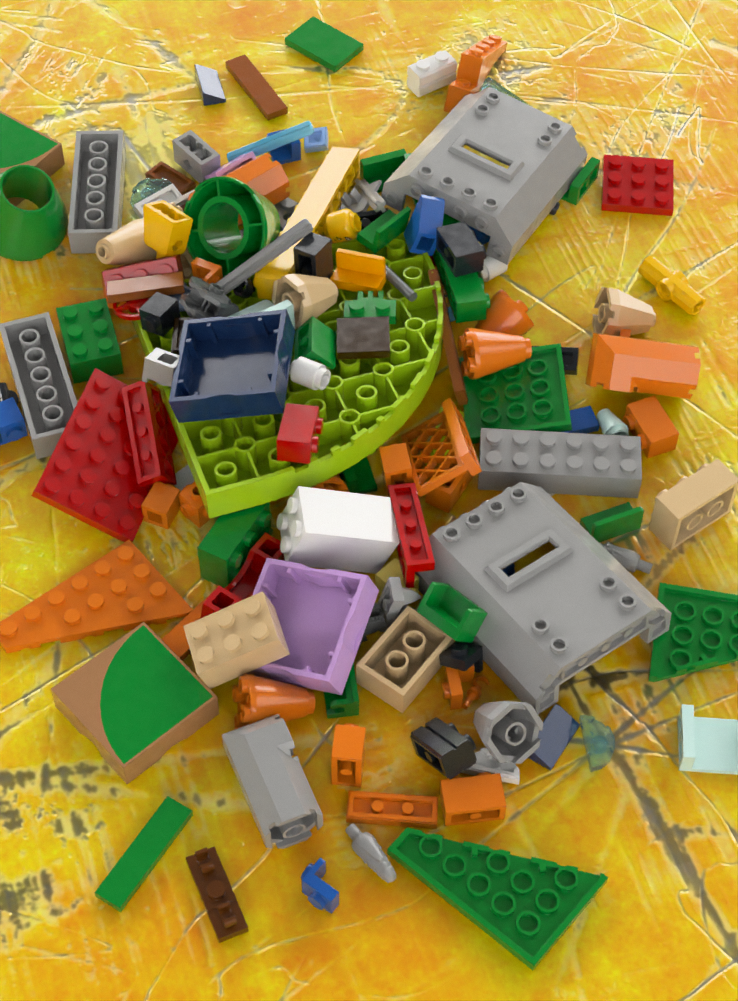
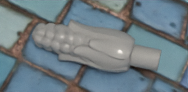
(628, 558)
(370, 852)

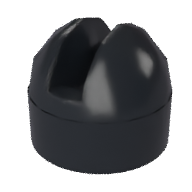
(245, 292)

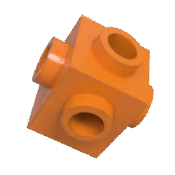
(192, 505)

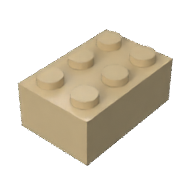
(693, 504)
(236, 640)
(403, 659)

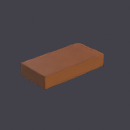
(179, 180)

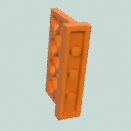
(456, 440)

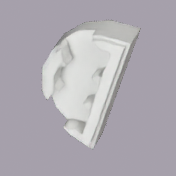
(486, 763)

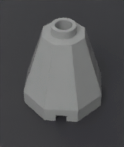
(508, 730)

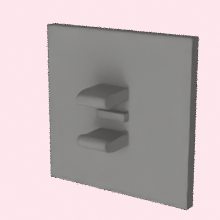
(357, 199)

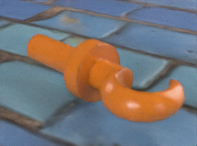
(474, 691)

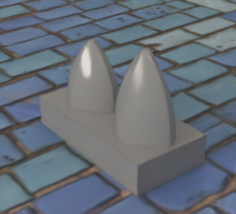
(395, 600)

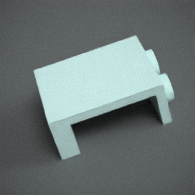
(707, 743)

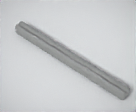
(264, 256)

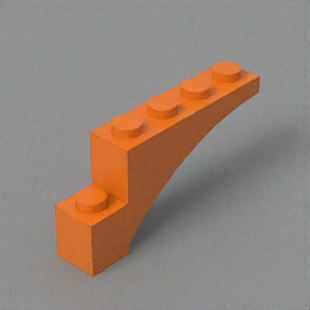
(474, 68)

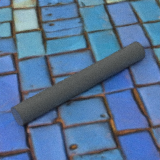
(399, 284)

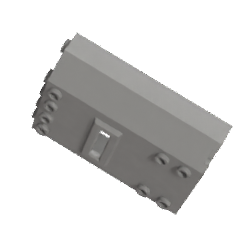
(486, 196)
(554, 611)

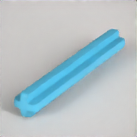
(274, 141)

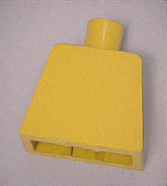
(166, 228)

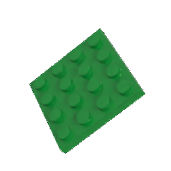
(520, 396)

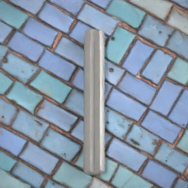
(376, 201)

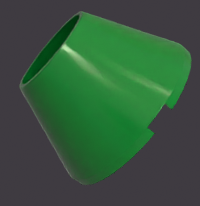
(215, 222)
(30, 233)

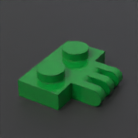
(370, 307)

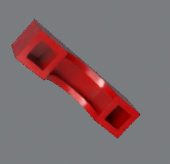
(247, 578)

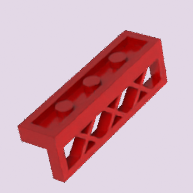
(148, 434)
(414, 544)

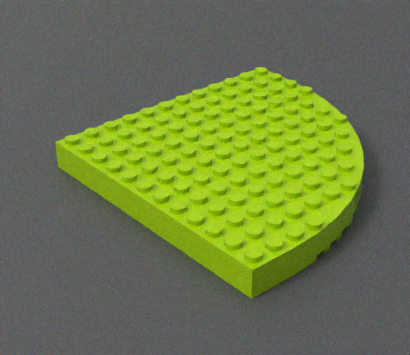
(360, 406)

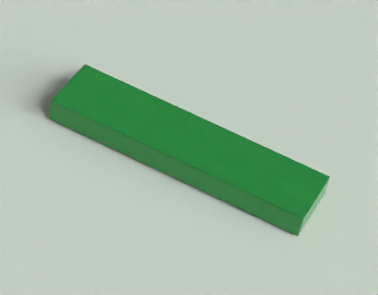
(143, 854)

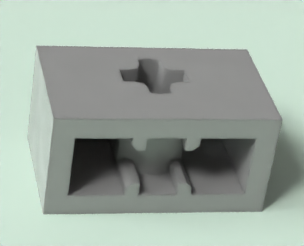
(195, 155)

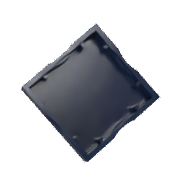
(232, 366)

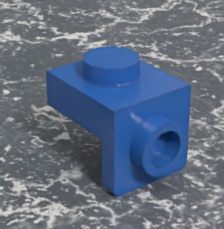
(318, 891)

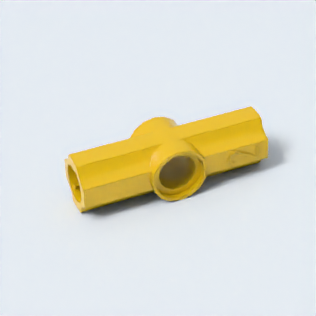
(671, 285)

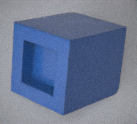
(286, 153)

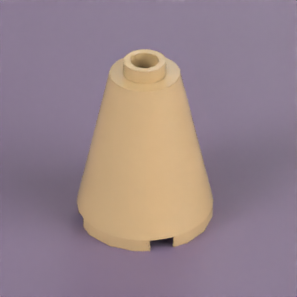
(125, 245)

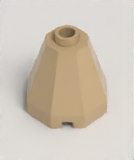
(307, 293)
(620, 312)

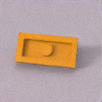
(359, 271)

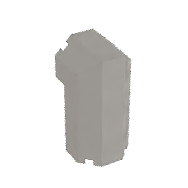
(273, 781)

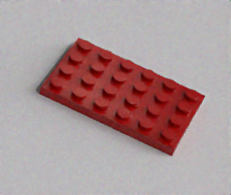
(93, 463)

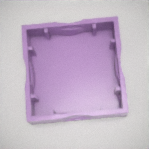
(321, 621)

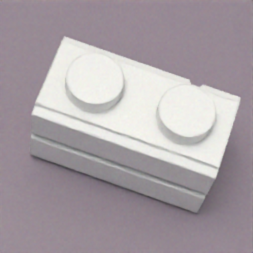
(431, 73)

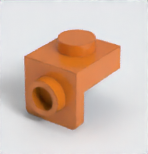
(206, 270)
(452, 686)

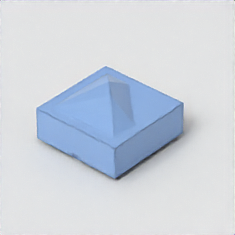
(317, 141)

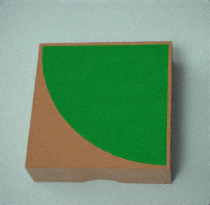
(27, 146)
(135, 701)

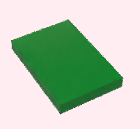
(324, 44)

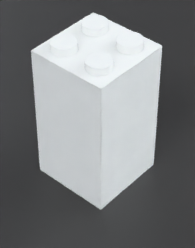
(337, 530)

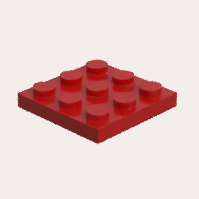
(637, 185)

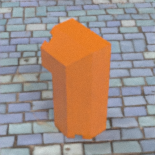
(264, 177)
(643, 366)

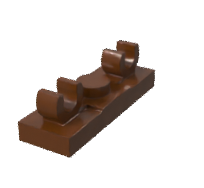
(216, 894)

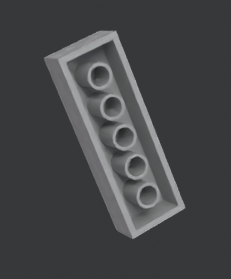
(96, 188)
(39, 379)
(561, 462)

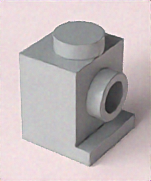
(160, 367)

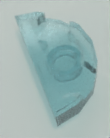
(146, 188)
(598, 742)

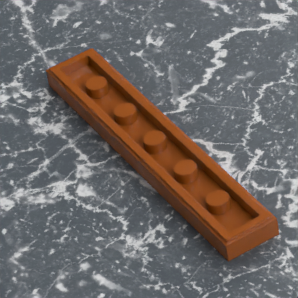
(449, 345)

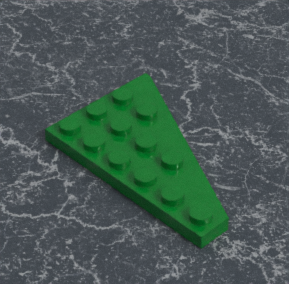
(699, 634)
(508, 896)

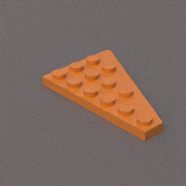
(103, 597)

